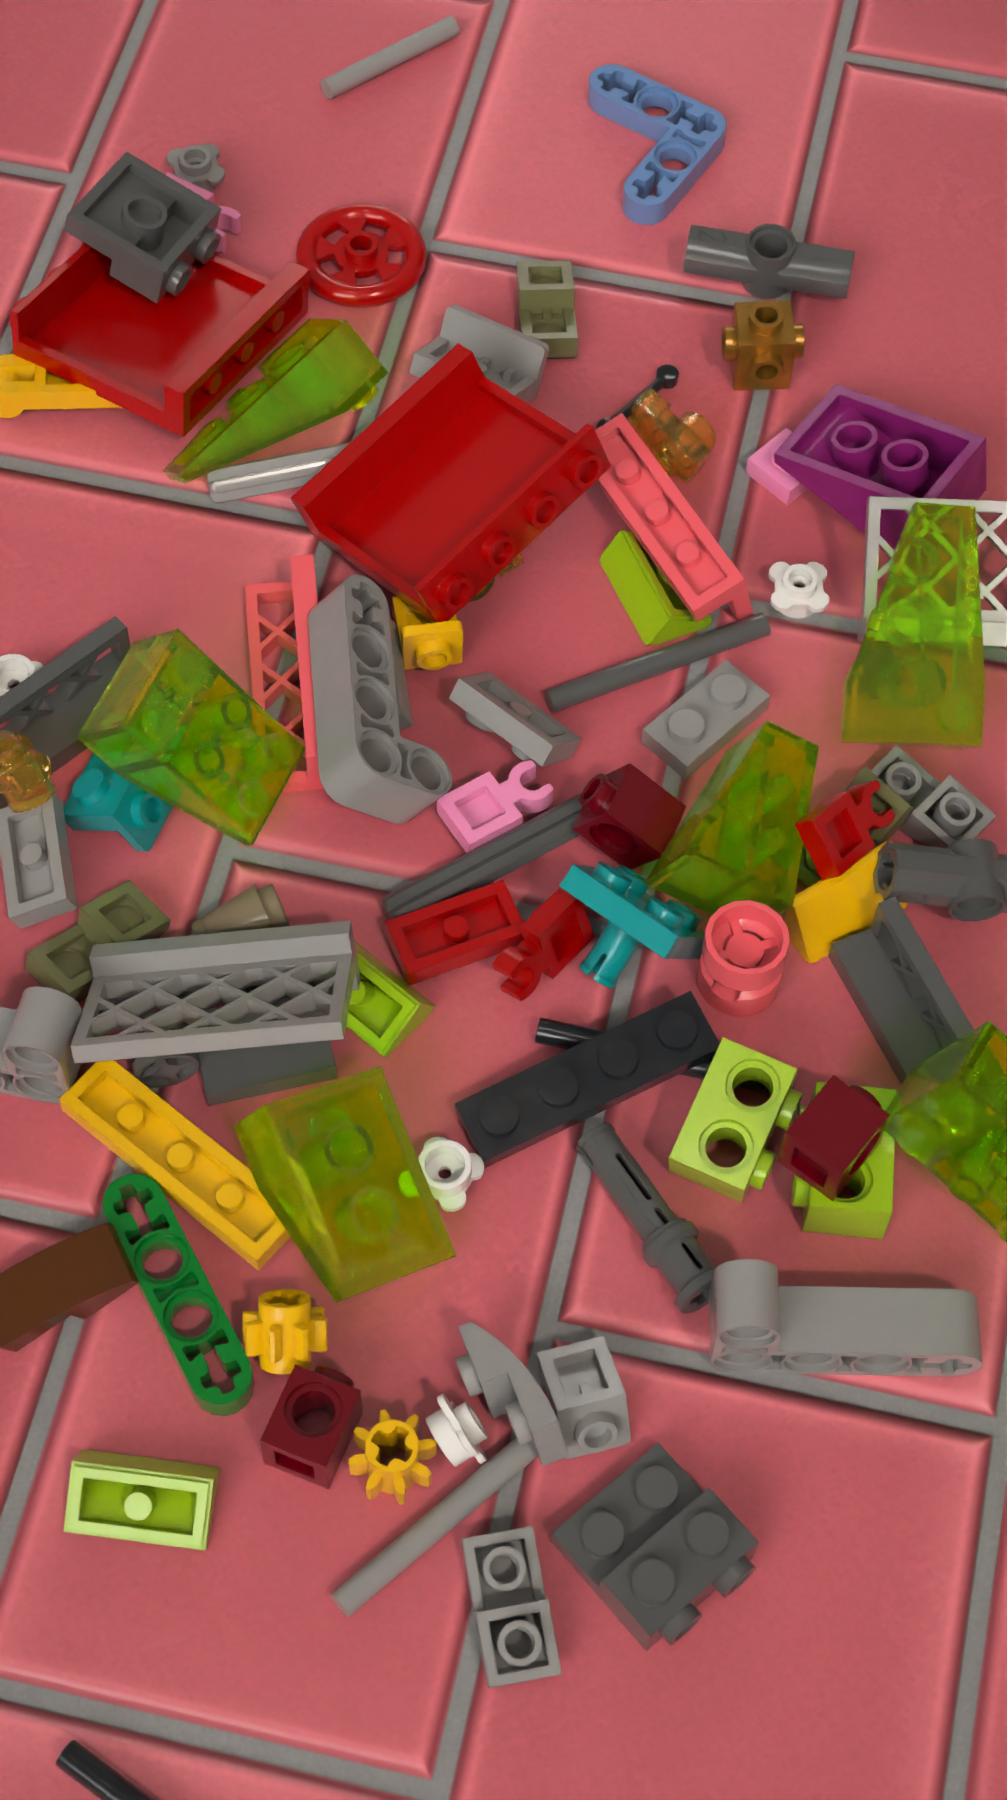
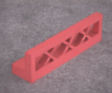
(668, 525)
(303, 593)

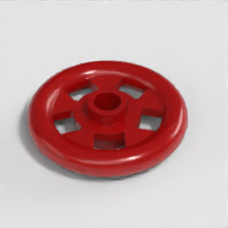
(352, 219)

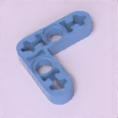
(687, 134)

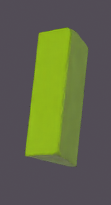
(646, 593)
(384, 1006)
(141, 1499)

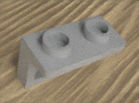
(502, 353)

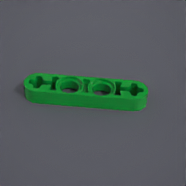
(182, 1290)

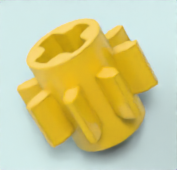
(284, 1330)
(387, 1438)

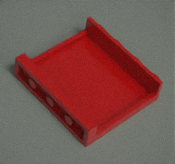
(160, 357)
(448, 486)

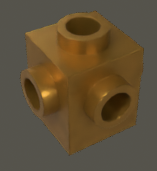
(762, 345)

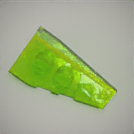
(306, 382)
(923, 644)

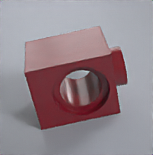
(628, 816)
(833, 1136)
(312, 1454)

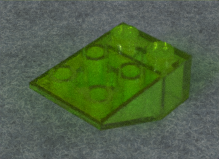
(192, 736)
(956, 1120)

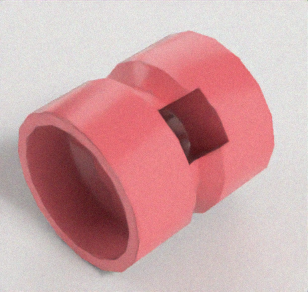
(742, 958)

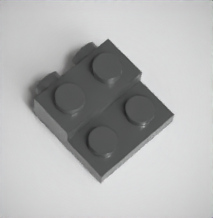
(146, 227)
(657, 1548)

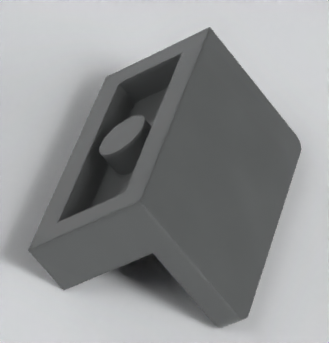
(265, 1069)

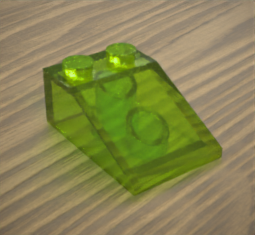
(346, 1183)

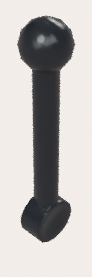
(665, 378)

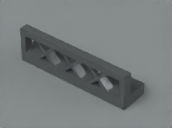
(58, 719)
(899, 990)

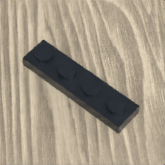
(587, 1079)

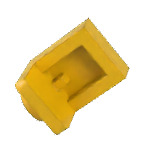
(424, 642)

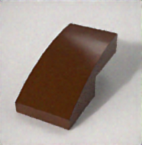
(62, 1281)

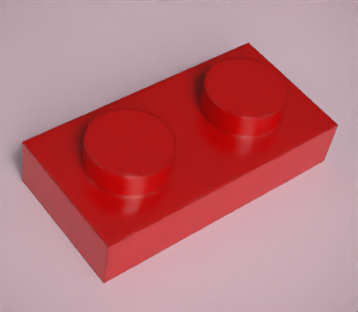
(454, 932)

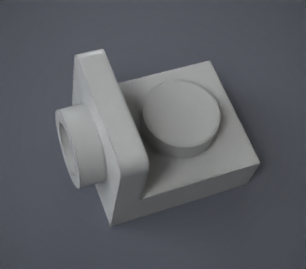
(586, 1396)

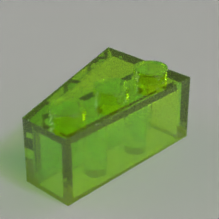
(742, 828)

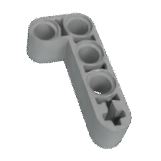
(356, 710)
(37, 1044)
(838, 1329)

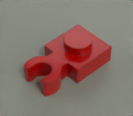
(839, 829)
(551, 941)

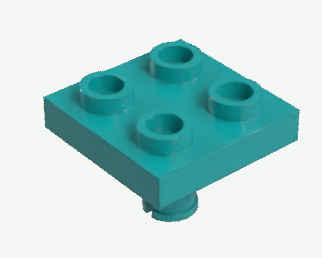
(633, 919)

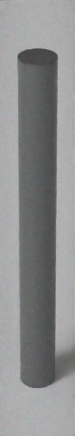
(657, 662)

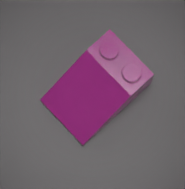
(873, 448)

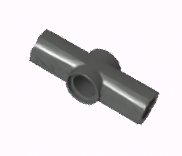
(768, 261)
(963, 877)

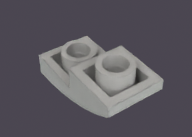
(943, 810)
(511, 1390)
(510, 1607)

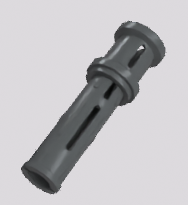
(667, 1240)

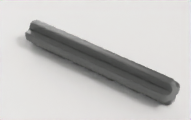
(488, 860)

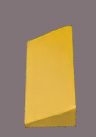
(834, 909)

